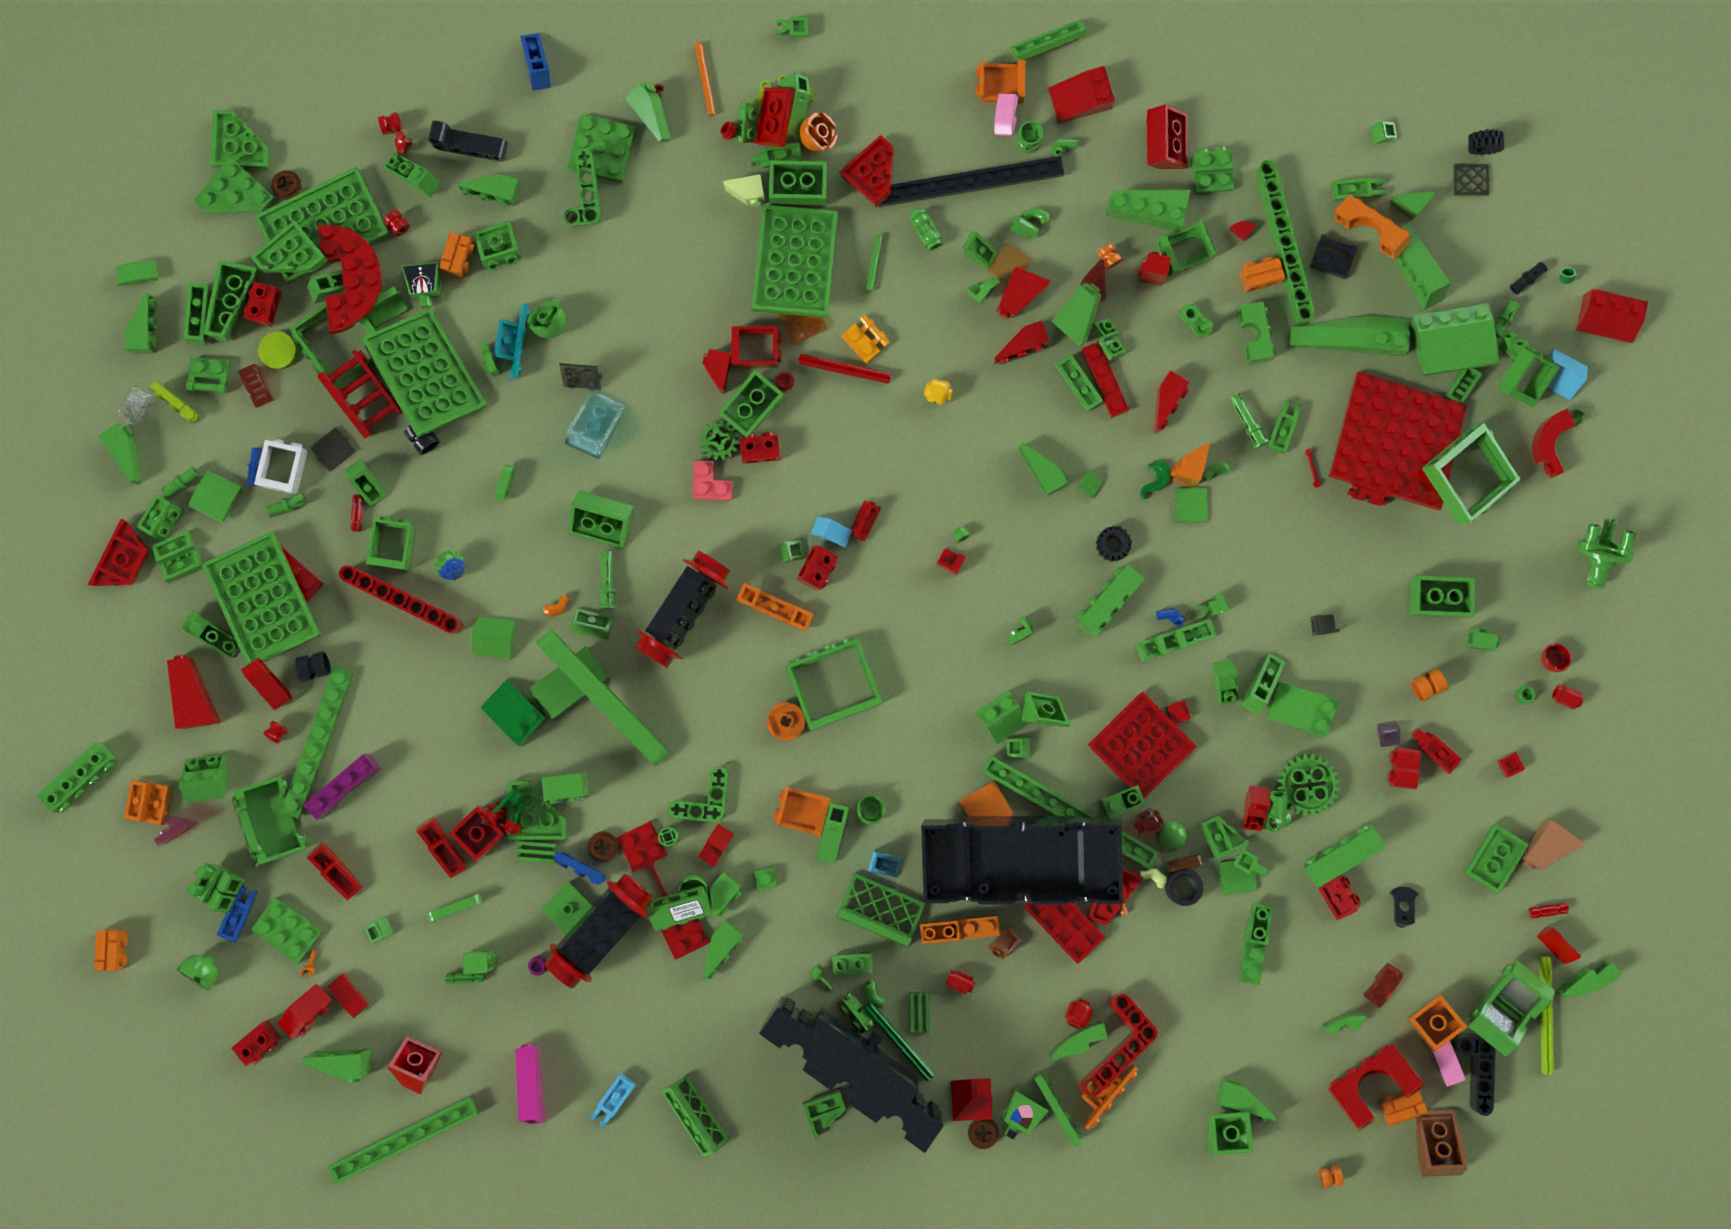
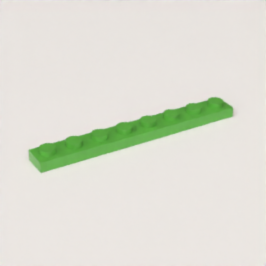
(317, 742)
(403, 1140)

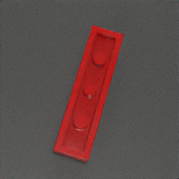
(1105, 380)

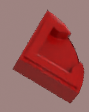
(1242, 229)

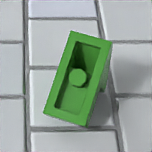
(979, 249)

